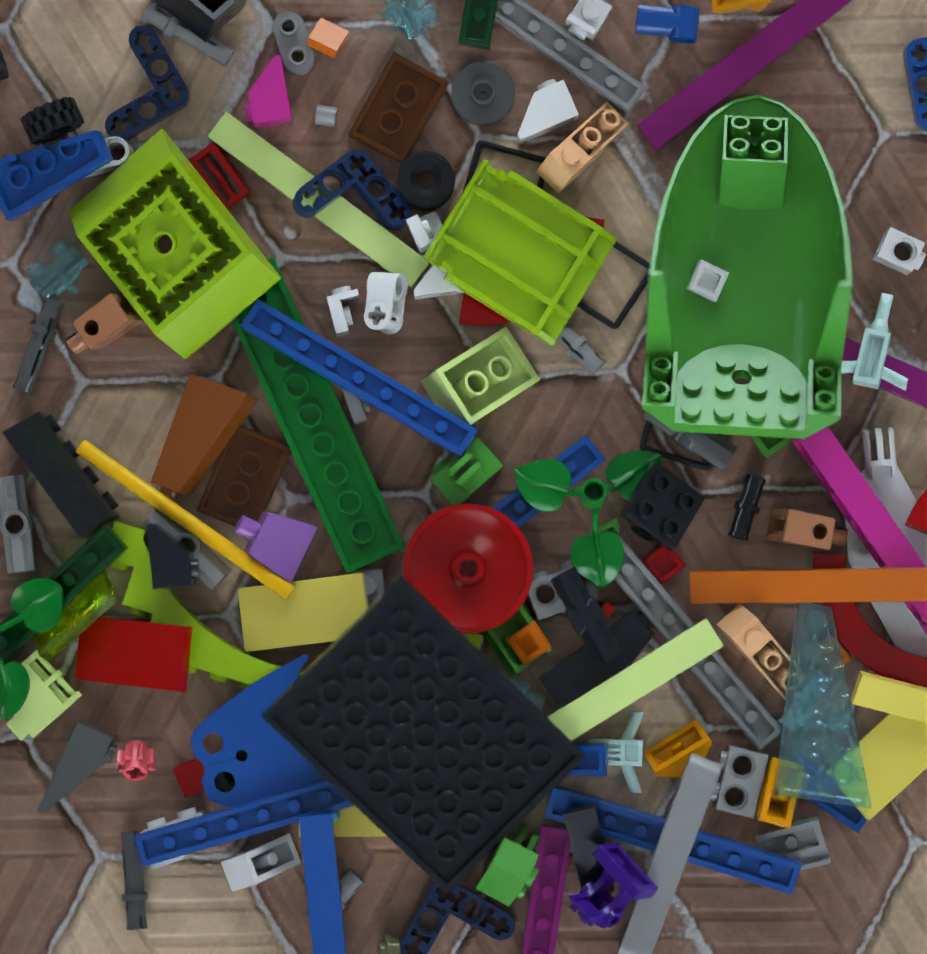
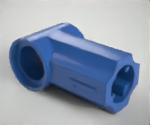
(676, 23)

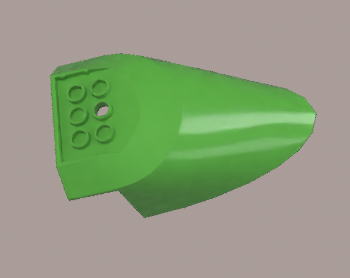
(769, 212)

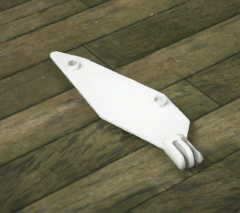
(898, 500)

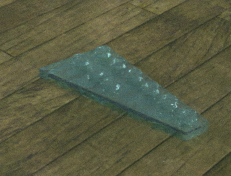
(819, 734)

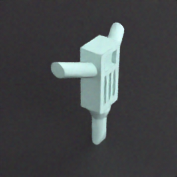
(870, 366)
(626, 751)

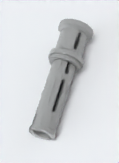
(163, 20)

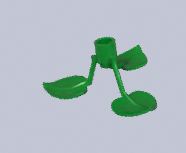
(546, 484)
(41, 608)

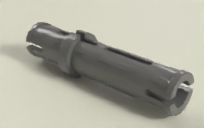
(38, 345)
(134, 883)

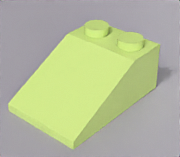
(481, 378)

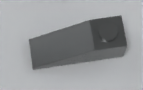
(82, 757)

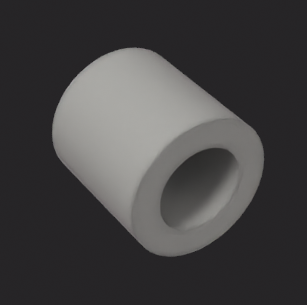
(326, 115)

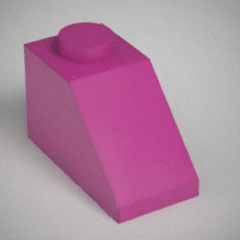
(269, 97)

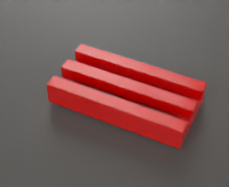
(203, 154)

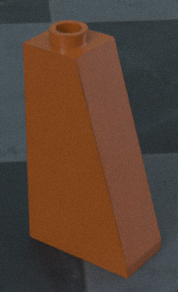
(199, 433)

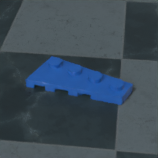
(48, 170)

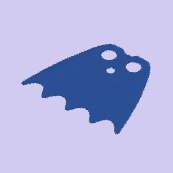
(271, 761)

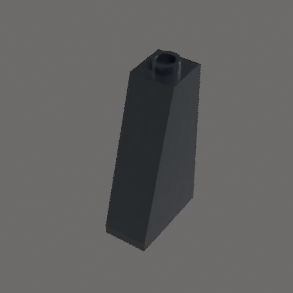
(579, 671)

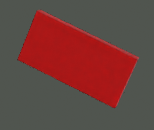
(135, 654)

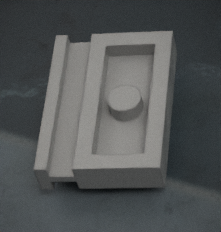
(801, 842)

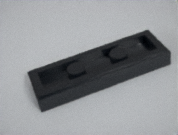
(584, 838)

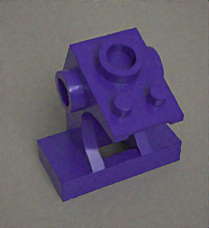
(595, 902)

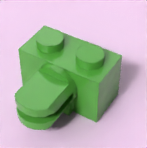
(465, 475)
(510, 868)

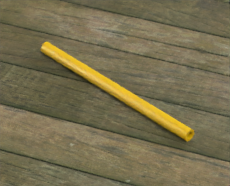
(185, 519)

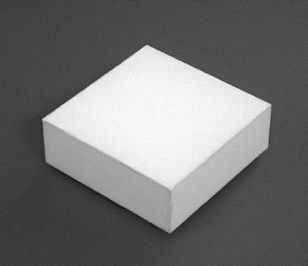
(707, 280)

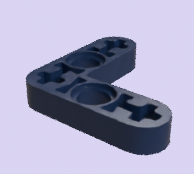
(156, 96)
(351, 178)
(444, 909)

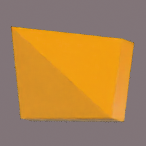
(672, 753)

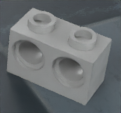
(555, 606)
(747, 782)

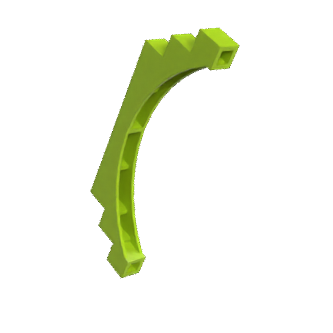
(207, 649)

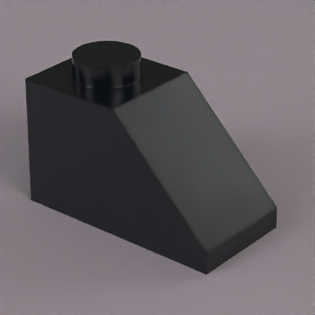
(170, 560)

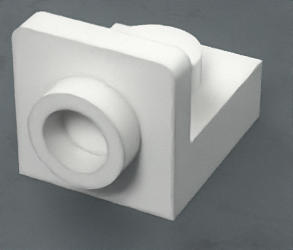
(587, 18)
(424, 229)
(341, 315)

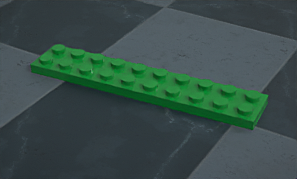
(322, 445)

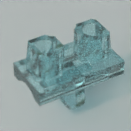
(409, 15)
(58, 274)

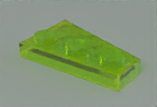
(77, 617)

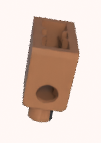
(112, 315)
(805, 529)

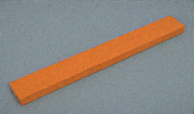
(808, 585)

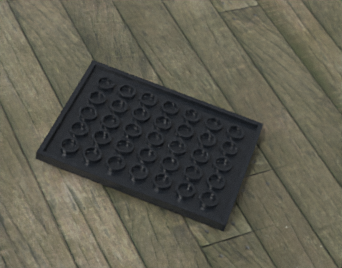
(423, 734)

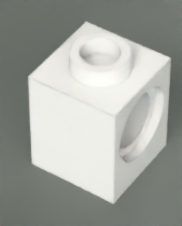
(886, 256)

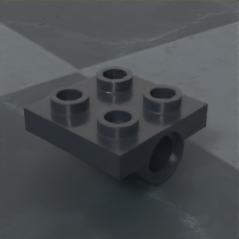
(661, 507)

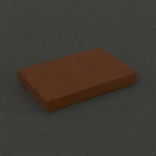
(398, 108)
(244, 477)

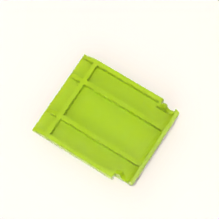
(519, 251)

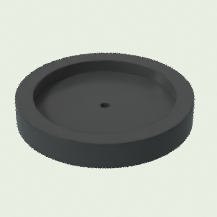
(487, 107)

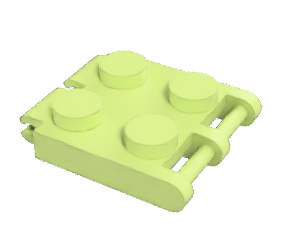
(44, 701)

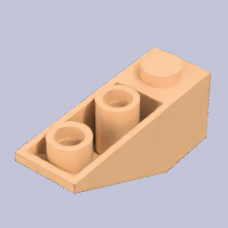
(581, 147)
(757, 647)

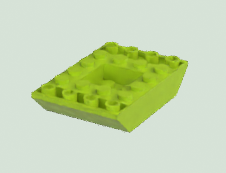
(212, 261)

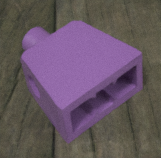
(277, 541)

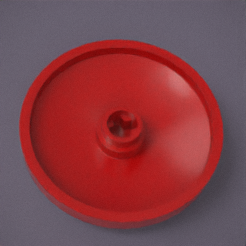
(470, 566)

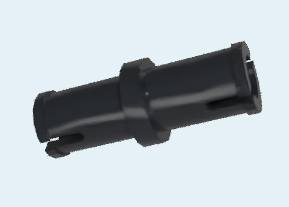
(746, 507)

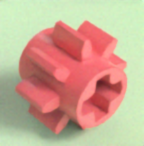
(136, 760)

